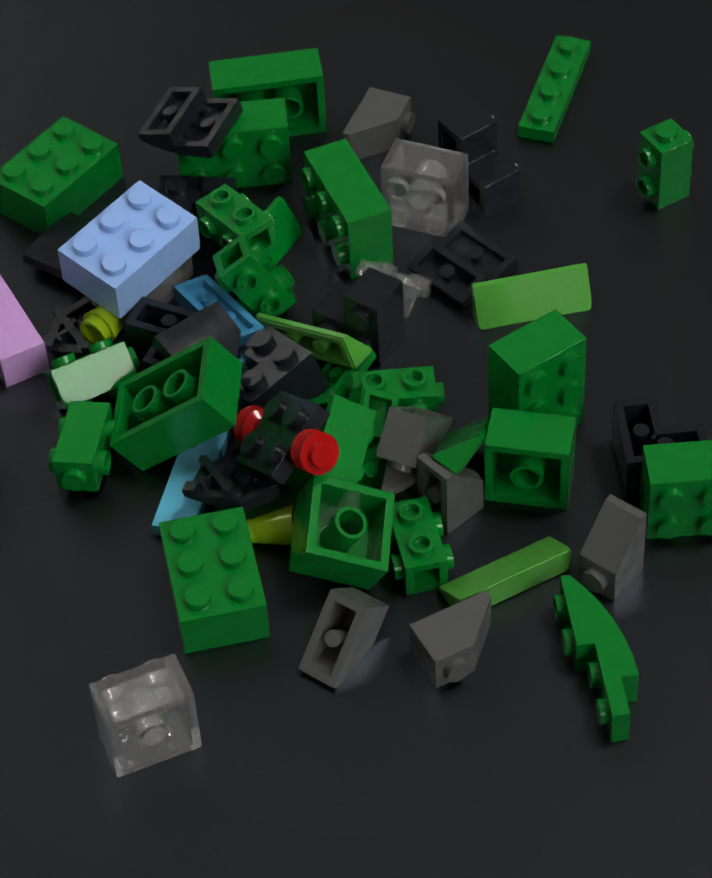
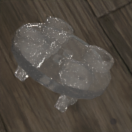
(413, 284)

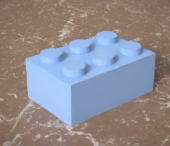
(129, 249)

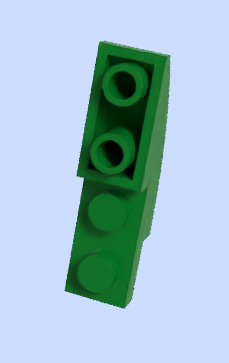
(601, 651)

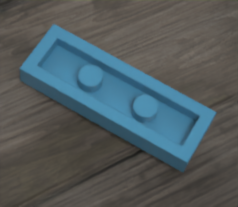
(203, 291)

